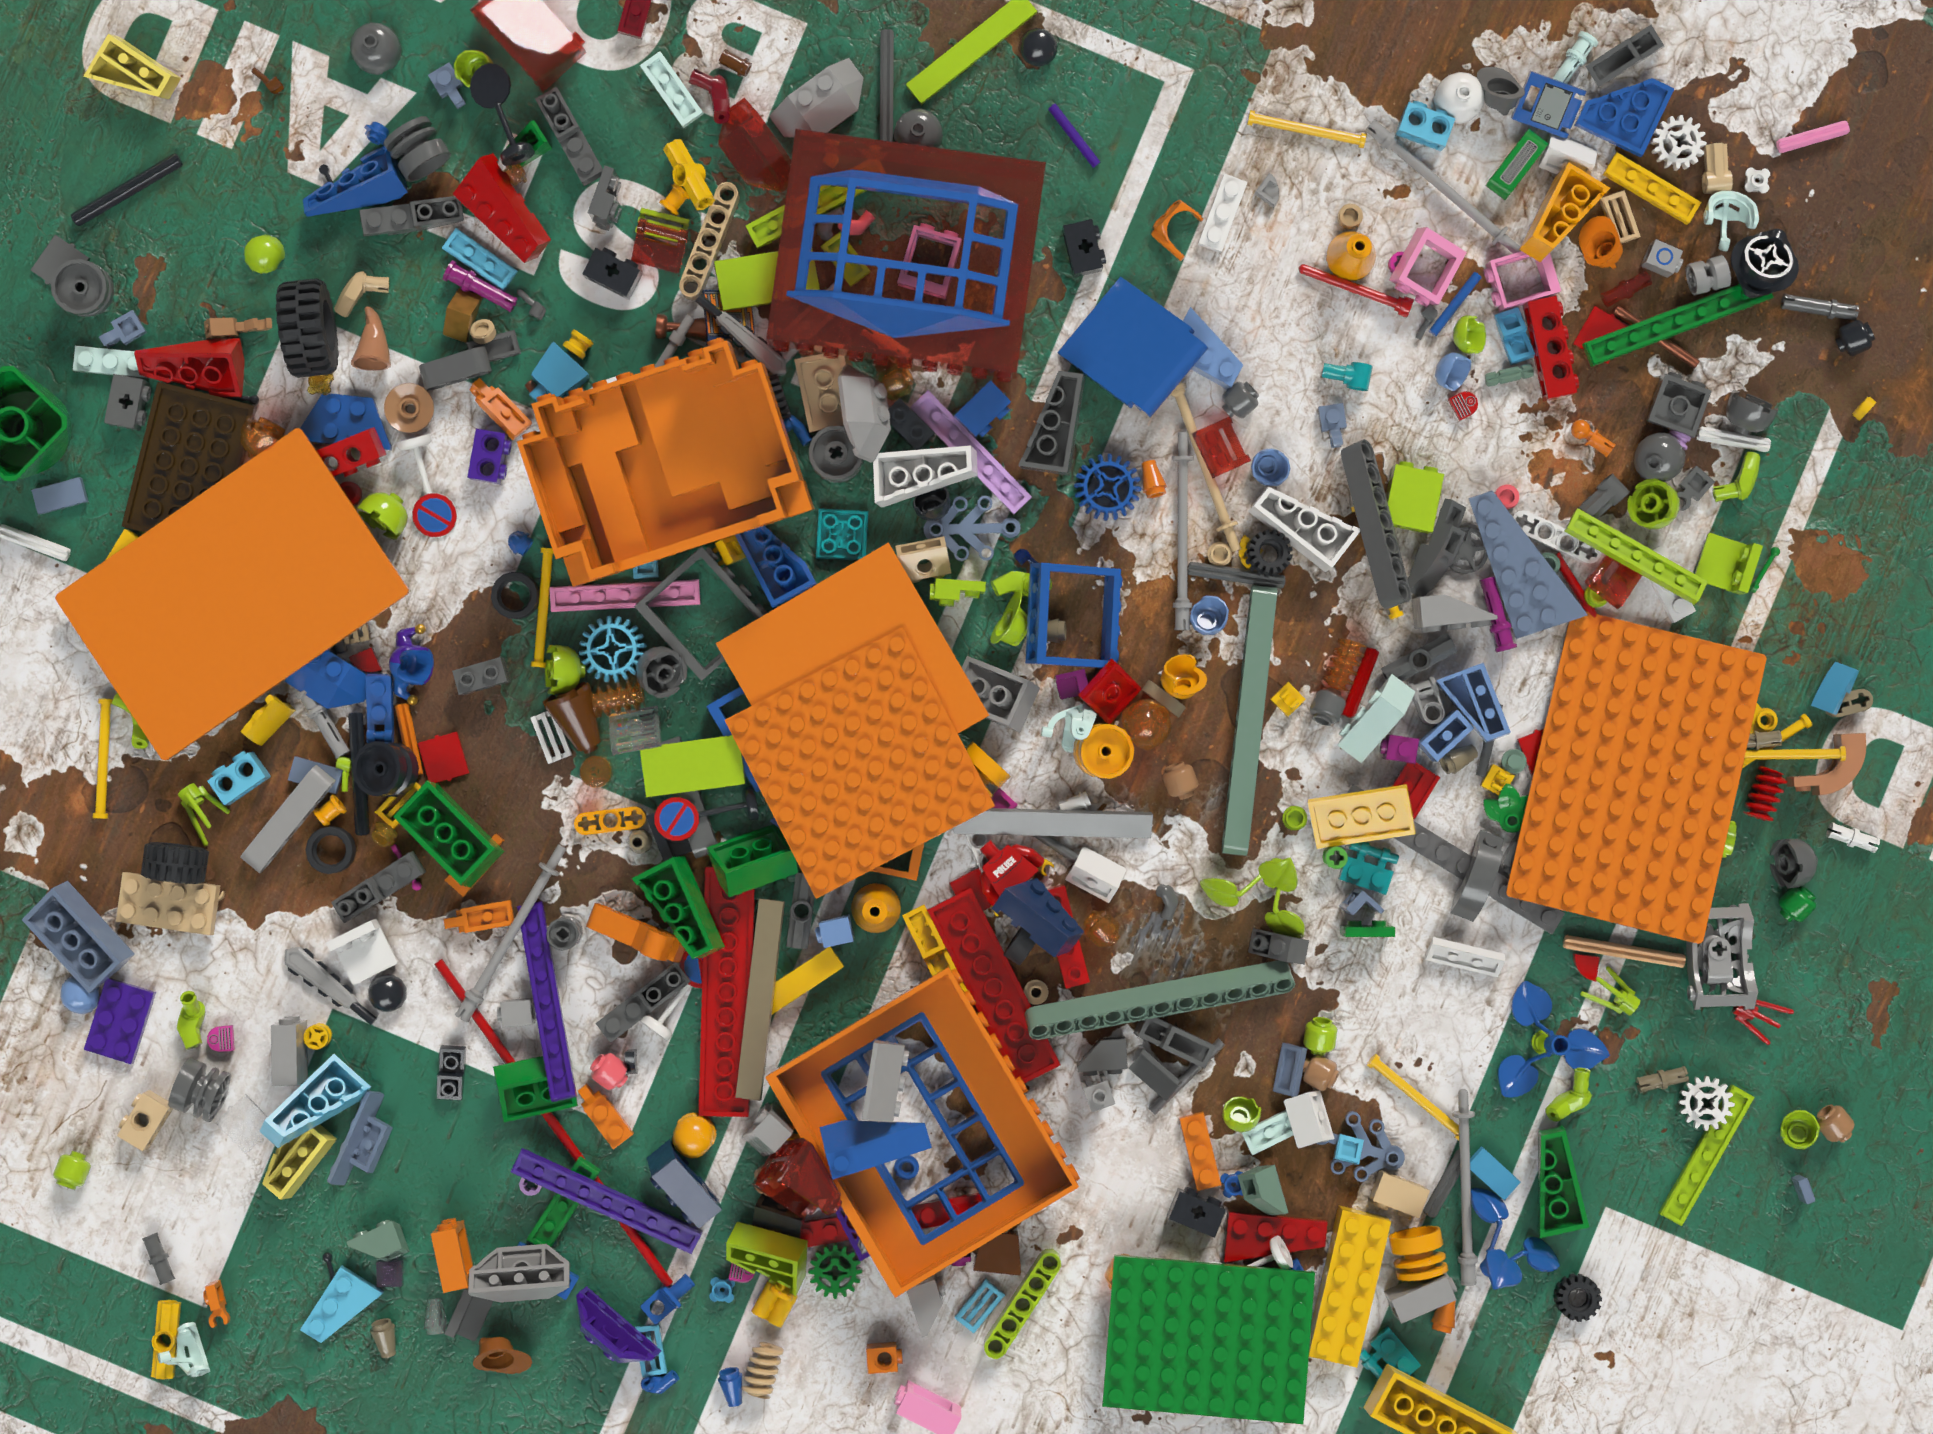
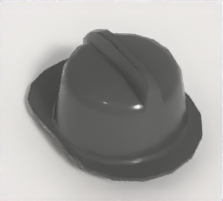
(1500, 89)

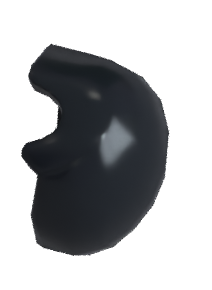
(1038, 47)
(932, 505)
(387, 993)

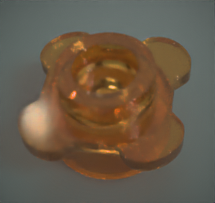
(516, 174)

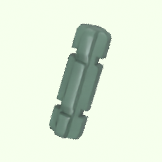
(1509, 375)

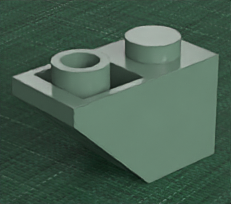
(1263, 1189)
(383, 1242)

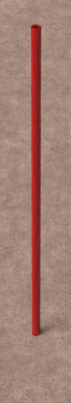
(550, 1118)

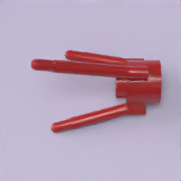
(1744, 1014)

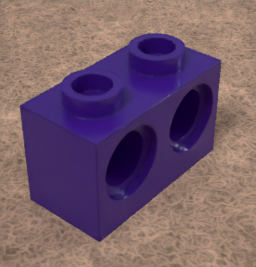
(481, 456)

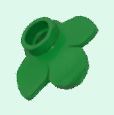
(1507, 805)

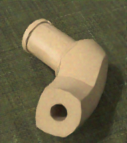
(355, 288)

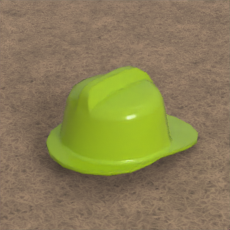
(1013, 623)

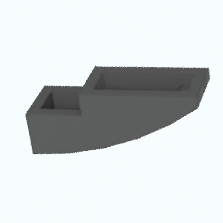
(1625, 56)
(1175, 1040)

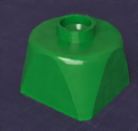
(45, 429)

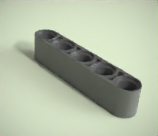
(704, 834)

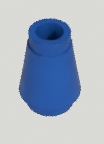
(731, 1384)

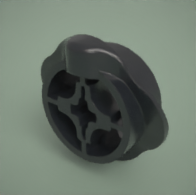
(1768, 250)

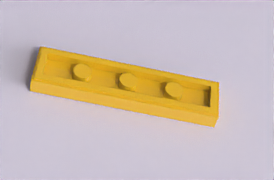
(1651, 188)

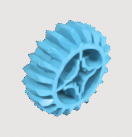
(611, 637)

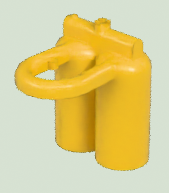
(774, 1303)

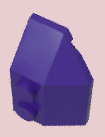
(611, 1331)

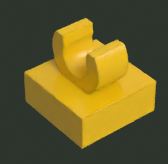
(729, 550)
(1287, 699)
(1496, 779)

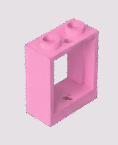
(927, 231)
(1440, 245)
(1547, 275)
(927, 1409)

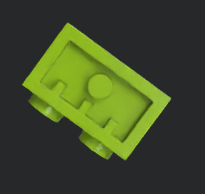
(1728, 563)

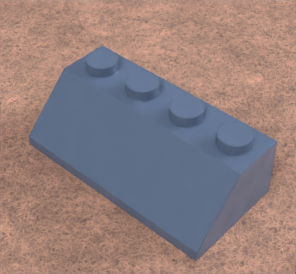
(78, 936)

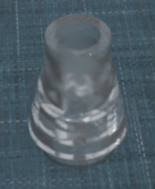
(435, 1317)

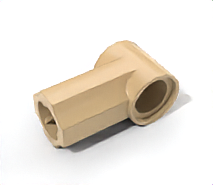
(1716, 174)

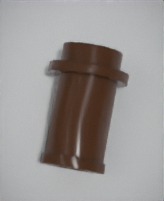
(735, 63)

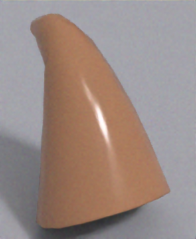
(372, 348)

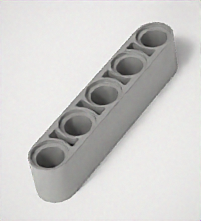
(288, 818)

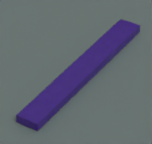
(547, 1005)
(606, 1201)

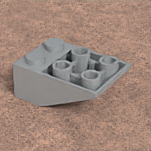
(1443, 610)

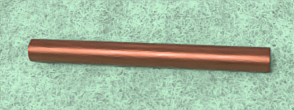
(1666, 344)

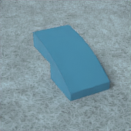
(1514, 336)
(1834, 687)
(1493, 1173)

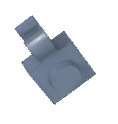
(447, 84)
(126, 328)
(1333, 420)

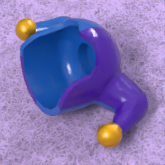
(410, 663)

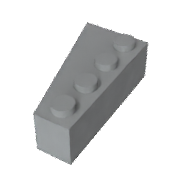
(769, 1129)

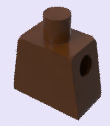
(999, 1255)

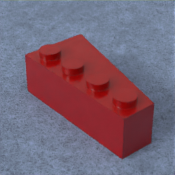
(501, 209)

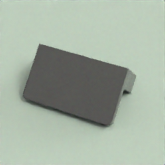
(1155, 1075)
(468, 1316)

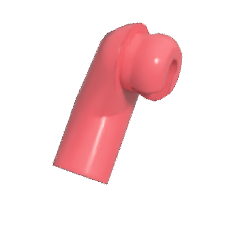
(860, 225)

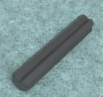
(1443, 1187)

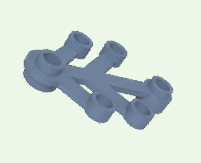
(967, 529)
(1369, 1150)

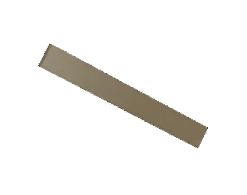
(760, 999)

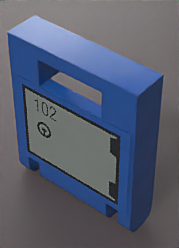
(1553, 105)

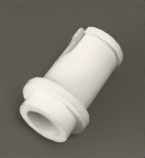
(1076, 803)

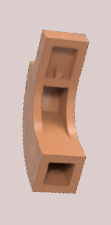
(1838, 772)

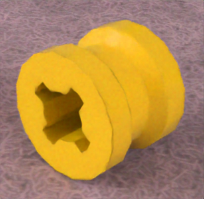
(578, 344)
(313, 1038)

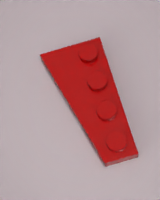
(1250, 1234)

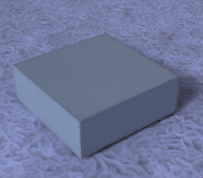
(1803, 1189)

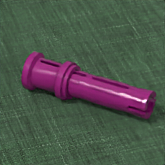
(469, 281)
(1500, 626)

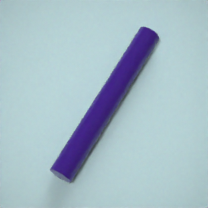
(1074, 135)

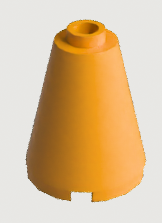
(1351, 255)
(876, 896)

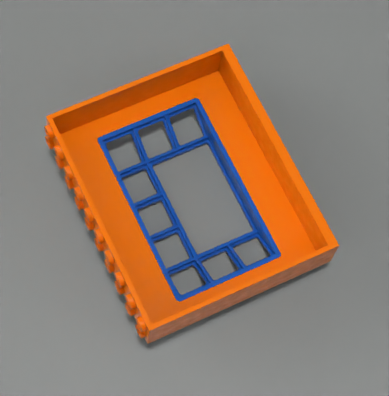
(999, 1101)

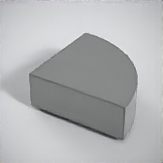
(1268, 191)

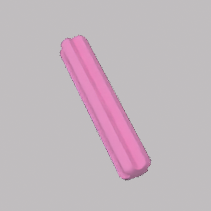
(1812, 136)

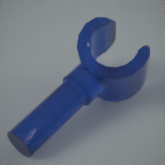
(1022, 556)

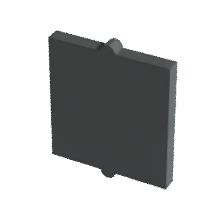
(53, 256)

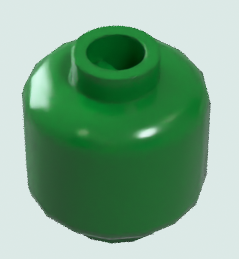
(1797, 904)

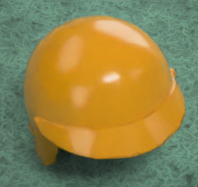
(1182, 677)
(694, 1135)

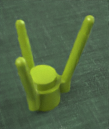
(192, 799)
(1624, 999)

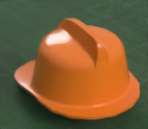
(1600, 242)

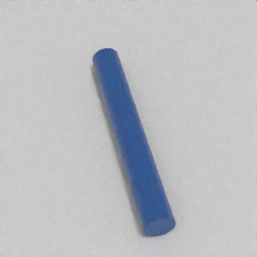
(1455, 304)

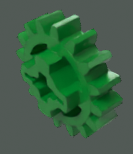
(845, 1271)

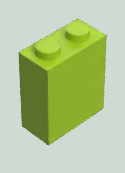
(1414, 496)

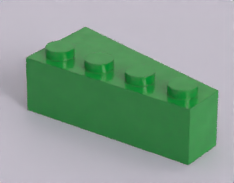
(681, 905)

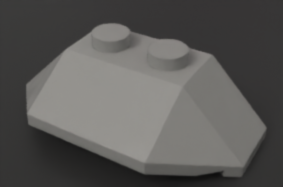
(821, 101)
(864, 411)
(520, 1274)

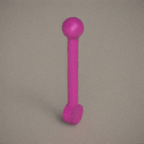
(416, 885)

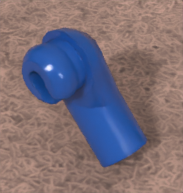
(799, 429)
(659, 1384)

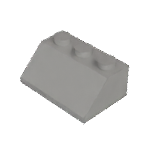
(884, 1081)

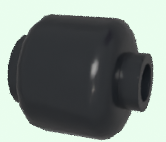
(1855, 338)

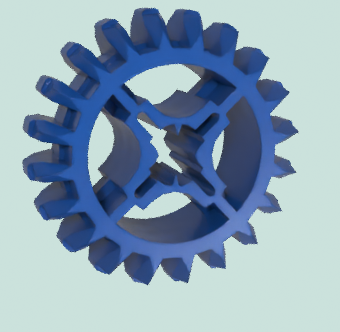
(1113, 497)

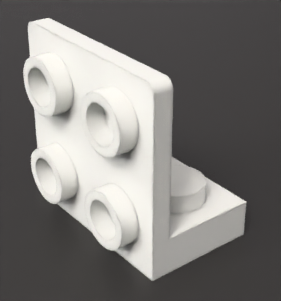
(363, 951)

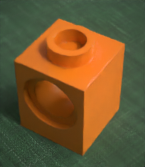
(875, 1365)

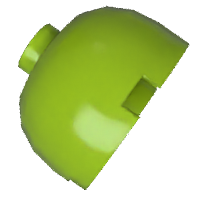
(1653, 504)
(384, 513)
(563, 669)

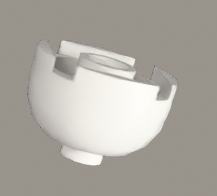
(1460, 96)

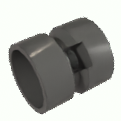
(564, 933)

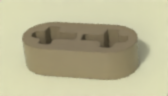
(1163, 698)
(1854, 708)

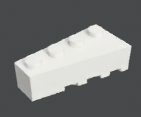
(916, 472)
(1309, 531)

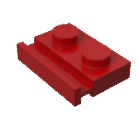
(1419, 783)

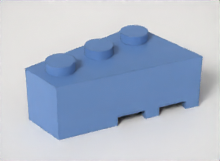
(1218, 361)
(1477, 701)

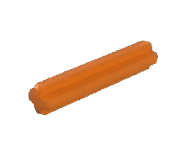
(407, 730)

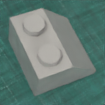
(926, 1301)

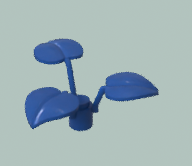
(1579, 1048)
(1496, 1265)

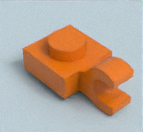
(215, 1298)

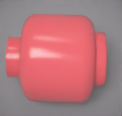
(609, 1071)

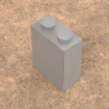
(289, 1052)
(1420, 1297)

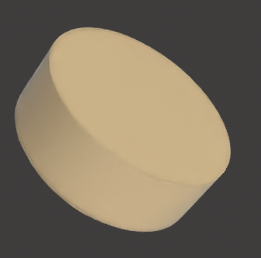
(1350, 216)
(482, 331)

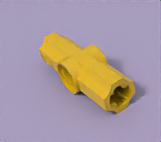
(689, 174)
(166, 1323)

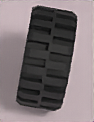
(307, 328)

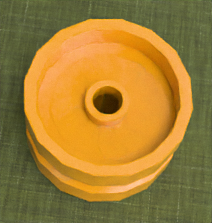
(1111, 763)

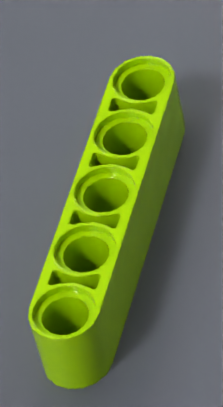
(1019, 1315)

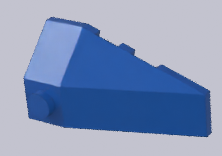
(369, 184)
(775, 566)
(866, 1144)

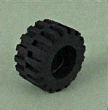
(174, 863)

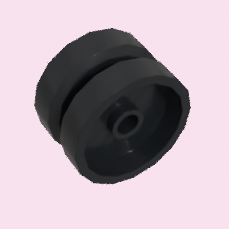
(385, 769)

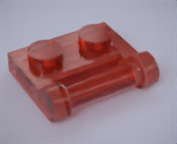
(658, 253)
(1215, 450)
(1617, 586)

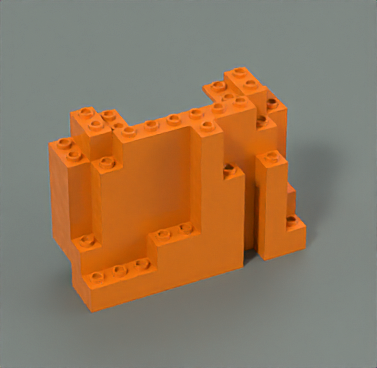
(661, 462)

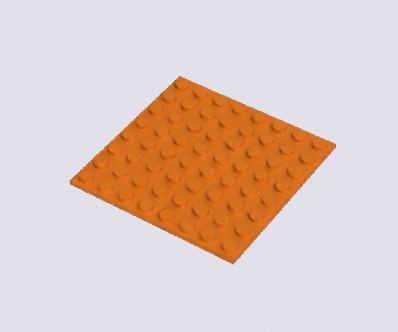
(839, 619)
(859, 763)

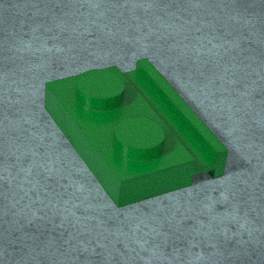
(1378, 929)

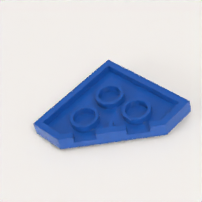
(1626, 115)

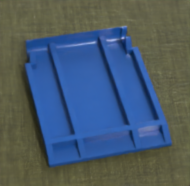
(1133, 348)

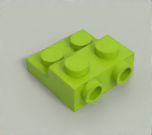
(948, 590)

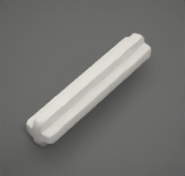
(1733, 439)
(34, 542)

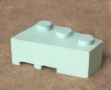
(1376, 718)

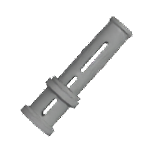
(325, 724)

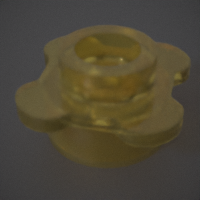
(324, 388)
(383, 834)

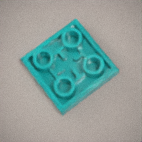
(842, 534)

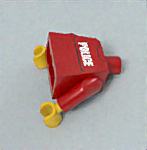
(1008, 868)

